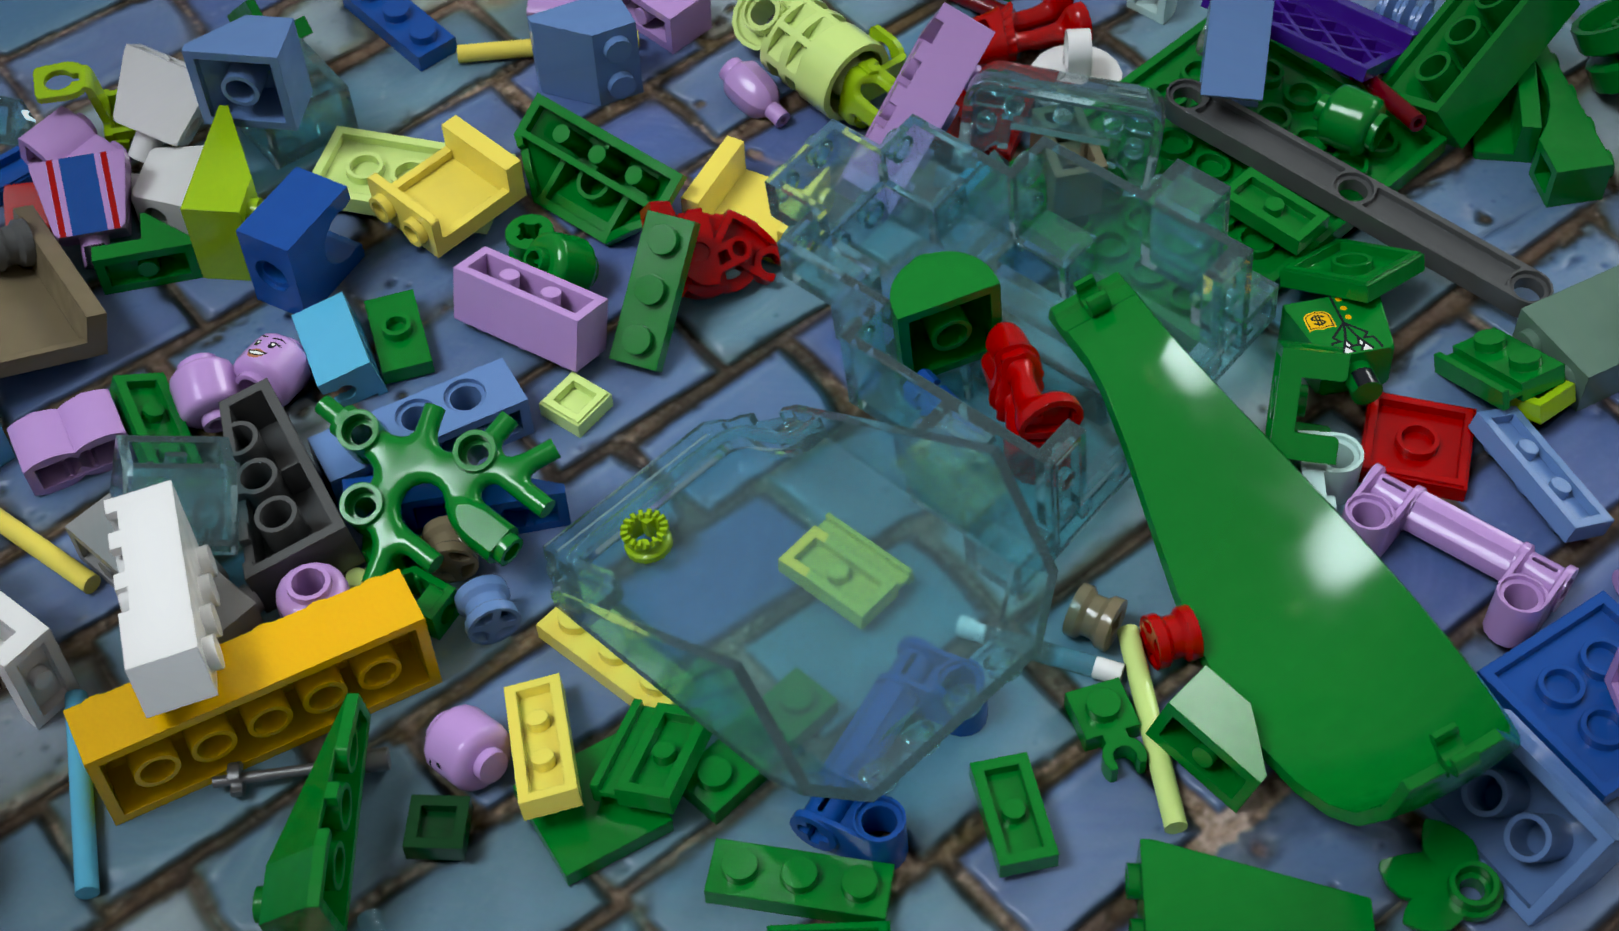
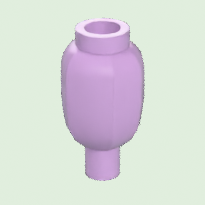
(753, 91)

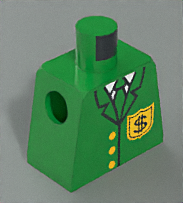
(1347, 324)

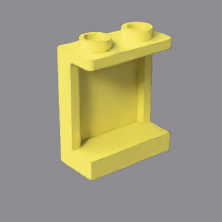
(451, 190)

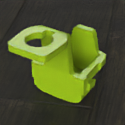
(869, 81)
(102, 100)

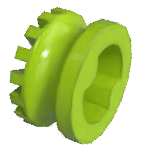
(650, 525)

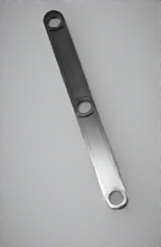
(1381, 213)

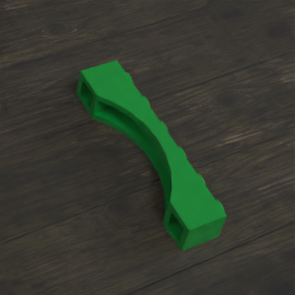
(1569, 156)

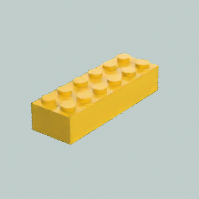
(273, 695)

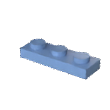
(1540, 474)

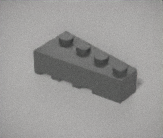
(281, 496)

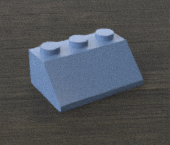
(1534, 827)

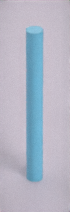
(82, 814)

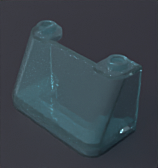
(1068, 107)

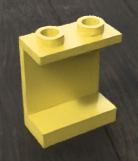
(728, 185)

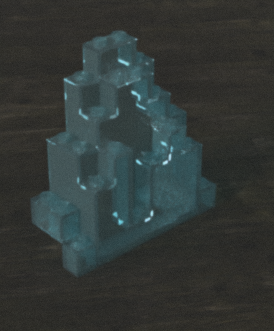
(1040, 226)

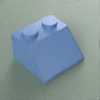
(587, 51)
(254, 70)

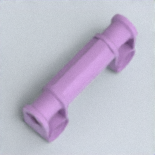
(1528, 582)

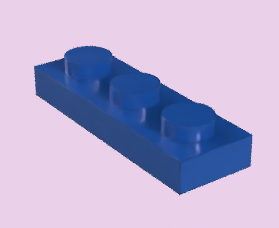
(406, 29)

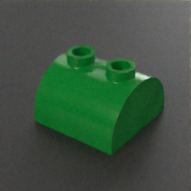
(944, 310)

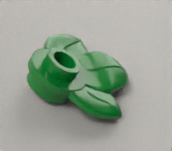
(1434, 880)

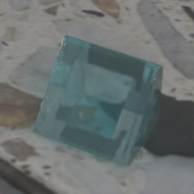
(14, 120)

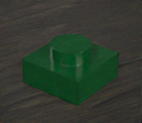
(438, 827)

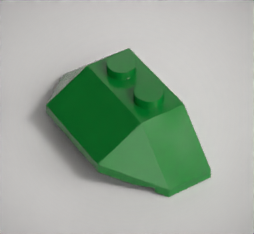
(589, 172)

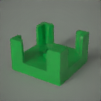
(1290, 397)

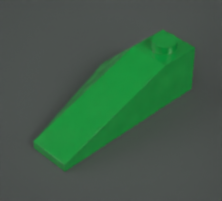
(315, 855)

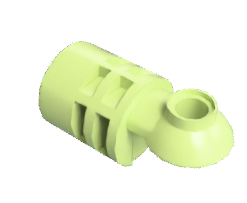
(805, 46)

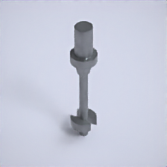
(376, 760)

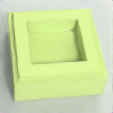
(576, 404)

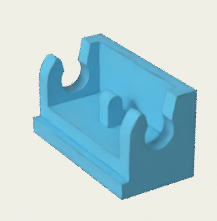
(339, 350)

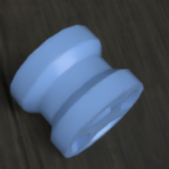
(487, 609)

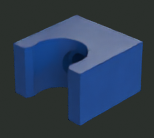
(290, 245)

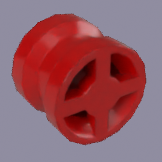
(1171, 637)

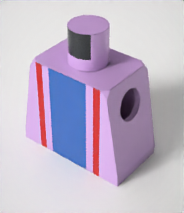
(86, 198)

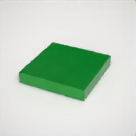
(1352, 270)
(597, 832)

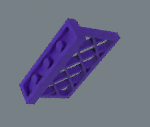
(1340, 35)

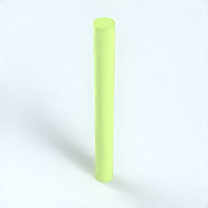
(1147, 710)

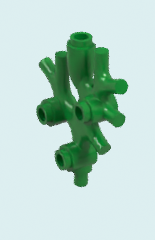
(419, 459)

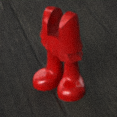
(1031, 28)
(1016, 387)

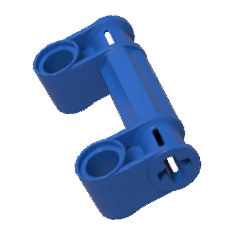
(847, 824)

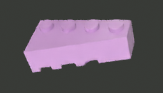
(934, 73)

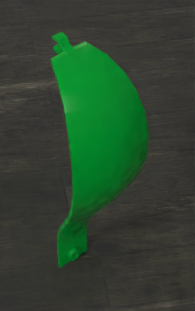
(1295, 611)

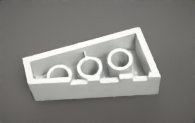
(164, 600)

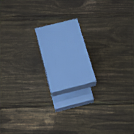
(1236, 50)

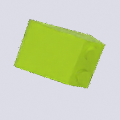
(220, 201)

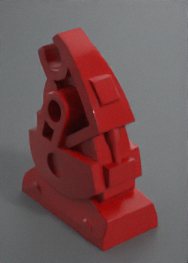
(722, 245)

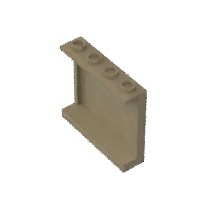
(47, 308)

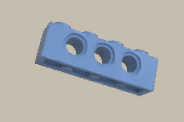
(469, 402)

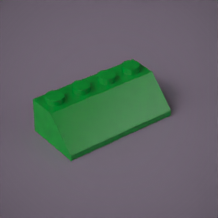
(1473, 59)

